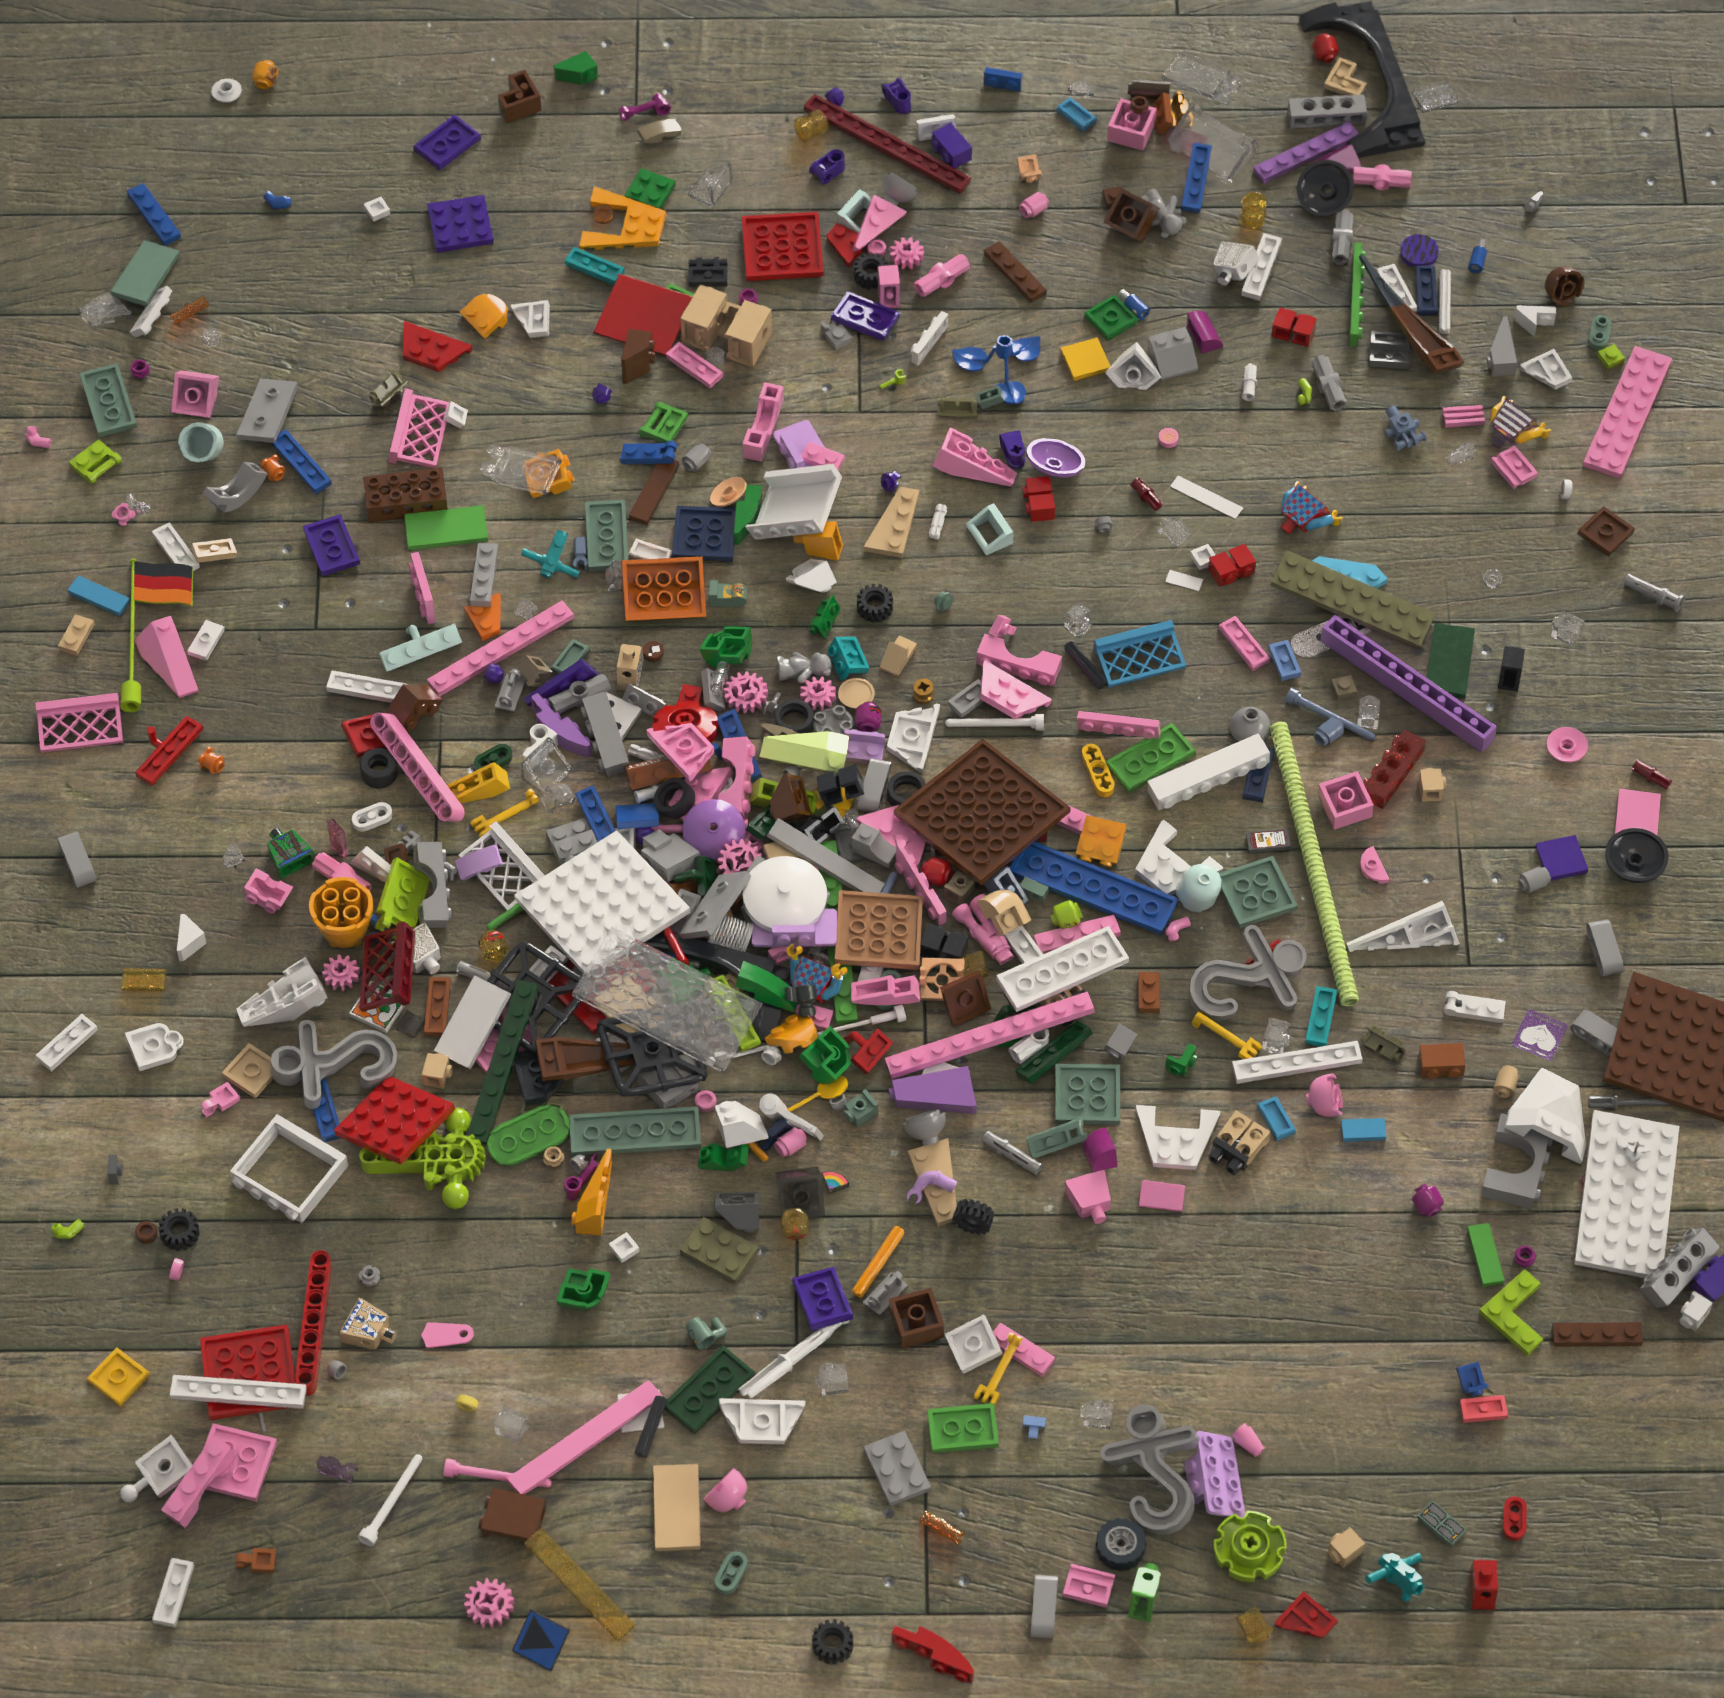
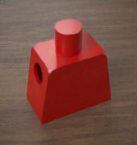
(1484, 1579)

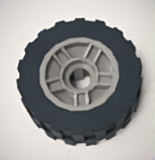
(1120, 1531)

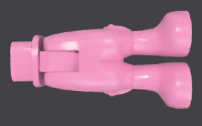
(984, 934)

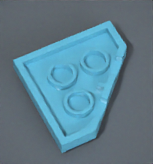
(1363, 572)

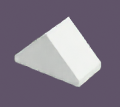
(189, 939)

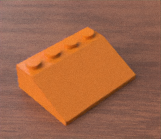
(663, 588)

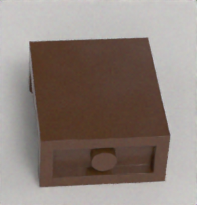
(512, 1515)

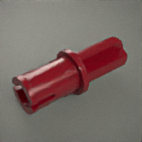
(1146, 494)
(1651, 774)

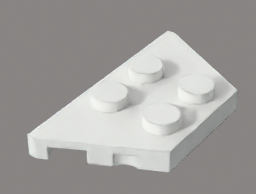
(913, 735)
(761, 1420)

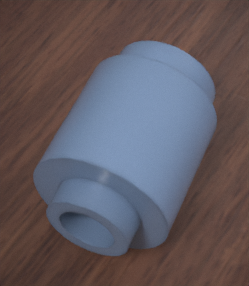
(1329, 731)

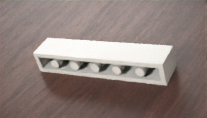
(1208, 772)

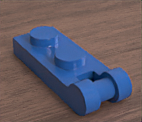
(648, 453)

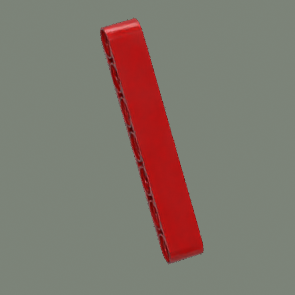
(311, 1313)

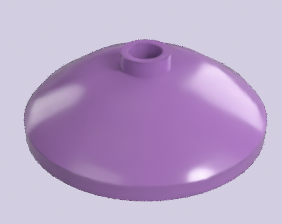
(1055, 458)
(698, 822)

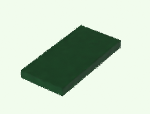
(1451, 658)
(699, 1396)

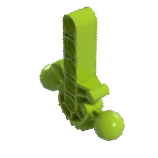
(456, 1170)

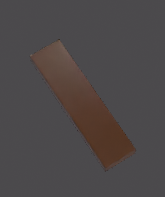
(653, 492)

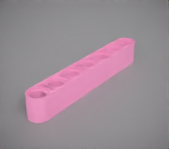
(417, 767)

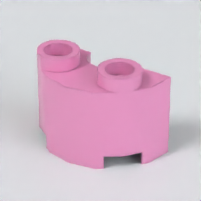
(266, 892)

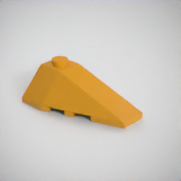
(592, 1205)

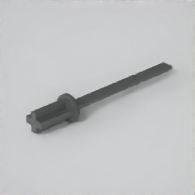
(1612, 1102)

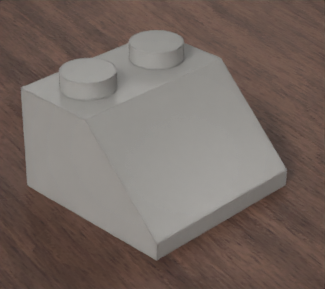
(1172, 353)

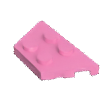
(1009, 693)
(683, 747)
(705, 785)
(895, 830)

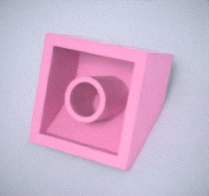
(194, 393)

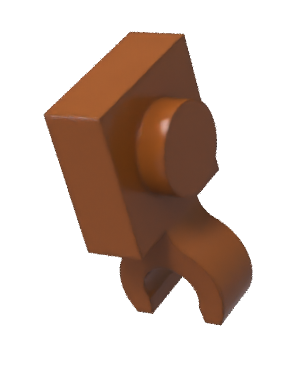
(261, 1560)

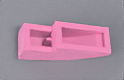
(886, 991)

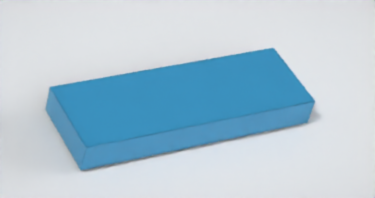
(99, 596)

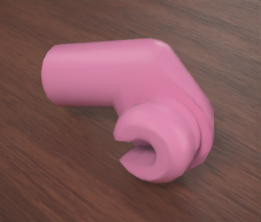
(35, 440)
(1174, 927)

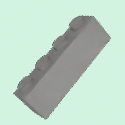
(606, 734)

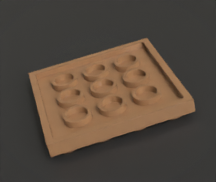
(878, 930)

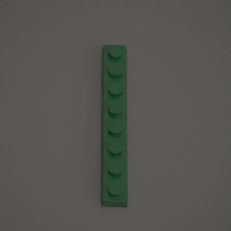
(503, 1060)

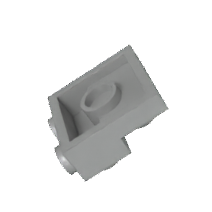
(571, 839)

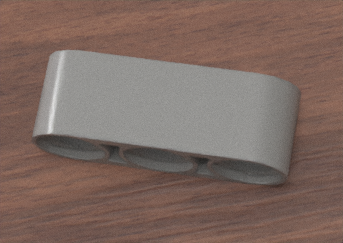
(874, 785)
(77, 859)
(1605, 948)
(1594, 1031)
(1044, 1606)

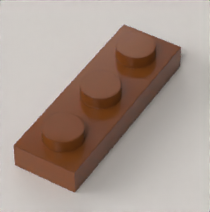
(437, 1006)

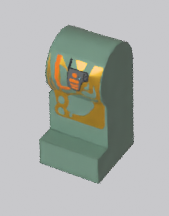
(727, 595)

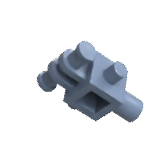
(1403, 429)

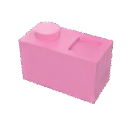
(889, 286)

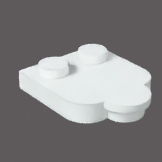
(153, 1045)

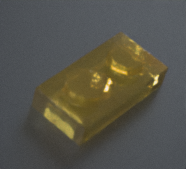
(144, 979)

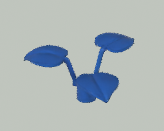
(1024, 349)

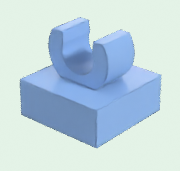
(1034, 1424)

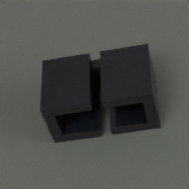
(1511, 668)
(831, 785)
(824, 820)
(935, 938)

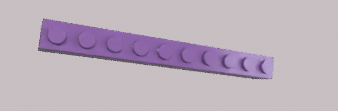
(1408, 683)

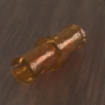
(189, 310)
(942, 1527)

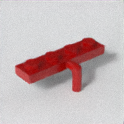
(168, 750)

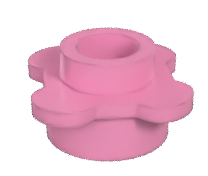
(119, 510)

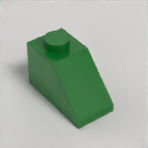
(577, 69)

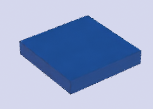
(637, 816)

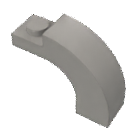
(239, 489)

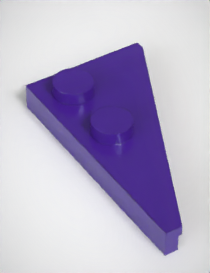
(577, 672)

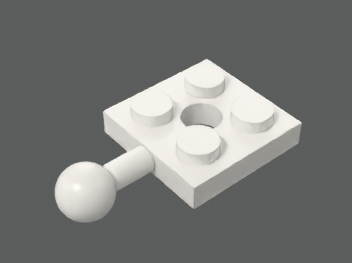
(150, 1466)

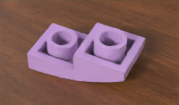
(478, 861)

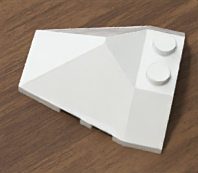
(286, 998)
(1553, 1109)

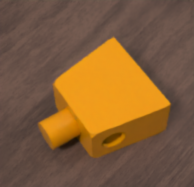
(824, 544)

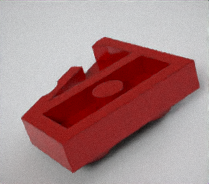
(843, 241)
(1307, 1618)

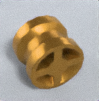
(919, 694)

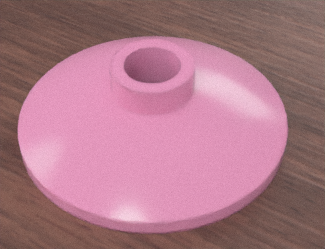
(1568, 738)

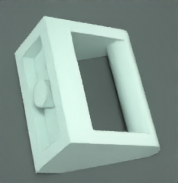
(852, 208)
(999, 524)

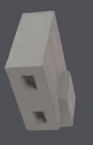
(668, 854)
(673, 1095)

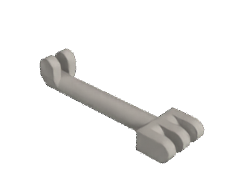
(410, 844)

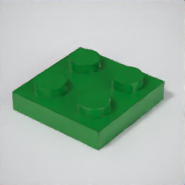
(650, 188)

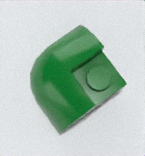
(727, 646)
(827, 1056)
(583, 1289)

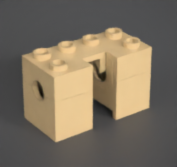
(711, 316)

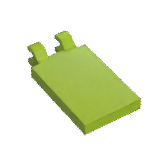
(401, 895)

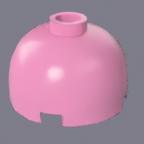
(1325, 1096)
(728, 1493)

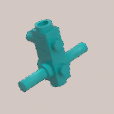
(551, 561)
(1397, 1571)

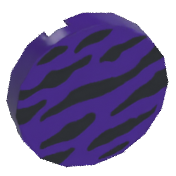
(1418, 250)

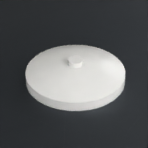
(784, 893)

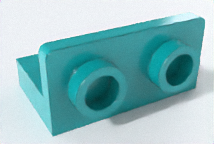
(847, 656)

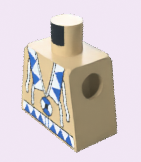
(629, 660)
(367, 1326)

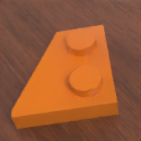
(486, 619)

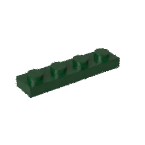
(1053, 1052)

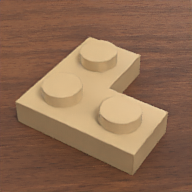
(1341, 81)

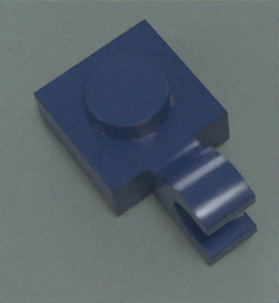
(777, 1129)

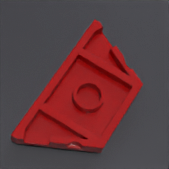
(431, 348)

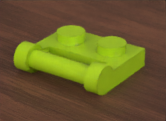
(92, 458)

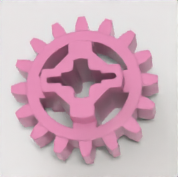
(746, 691)
(732, 857)
(489, 1593)

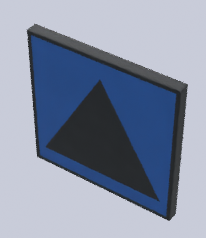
(541, 1640)

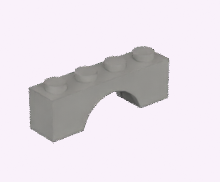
(430, 860)

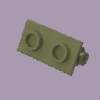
(382, 395)
(957, 408)
(1390, 1046)

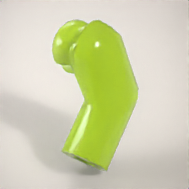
(1306, 390)
(67, 1232)

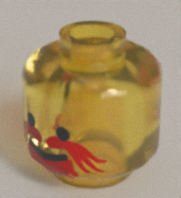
(493, 946)
(795, 1224)

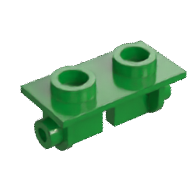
(828, 612)

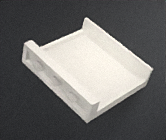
(796, 501)

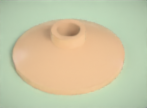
(728, 492)

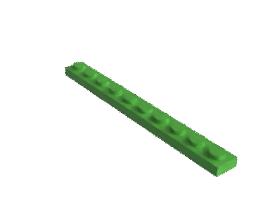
(844, 1008)

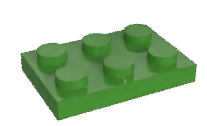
(963, 1428)

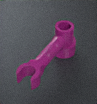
(658, 103)
(573, 1184)

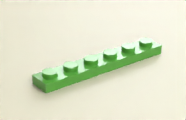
(1356, 300)

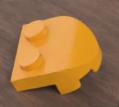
(485, 313)
(792, 1033)

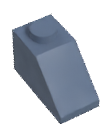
(1005, 881)

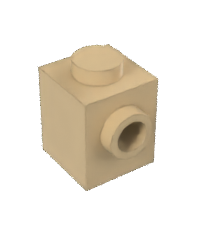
(1431, 784)
(436, 1070)
(1345, 1547)

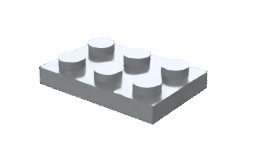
(897, 1468)

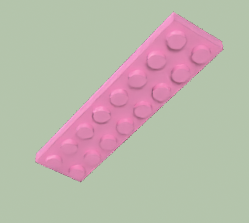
(1627, 412)

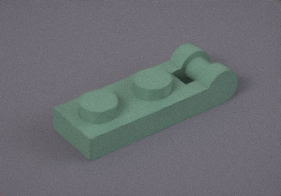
(1056, 1138)

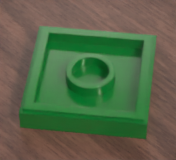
(1111, 317)

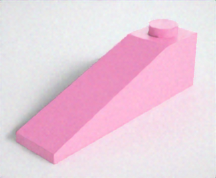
(963, 459)
(164, 652)

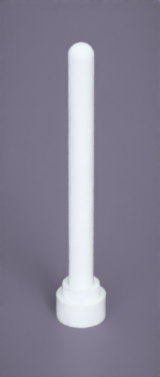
(1036, 722)
(369, 1534)

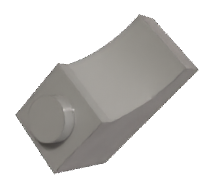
(871, 845)

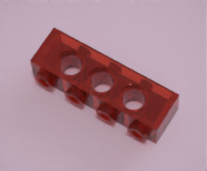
(1406, 743)

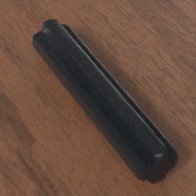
(1085, 665)
(650, 1426)

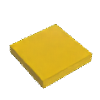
(1085, 359)
(118, 1377)

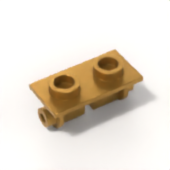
(1178, 108)

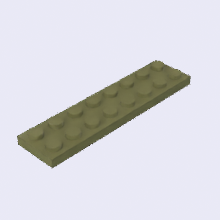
(1353, 599)

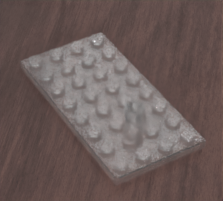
(667, 999)

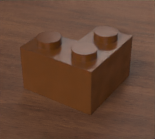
(520, 99)
(413, 702)

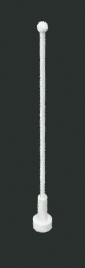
(898, 1014)

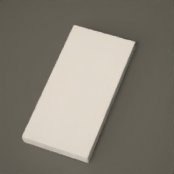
(472, 1022)

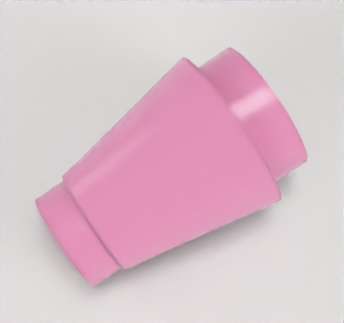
(1248, 1440)

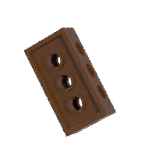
(404, 493)

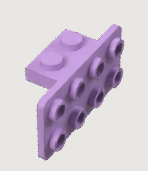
(793, 441)
(819, 934)
(1215, 1475)

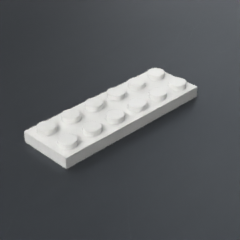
(1062, 968)

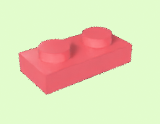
(1483, 1409)

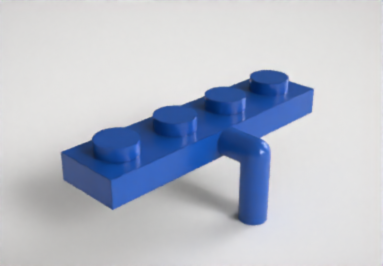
(732, 727)

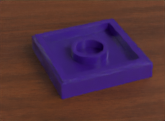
(1562, 857)

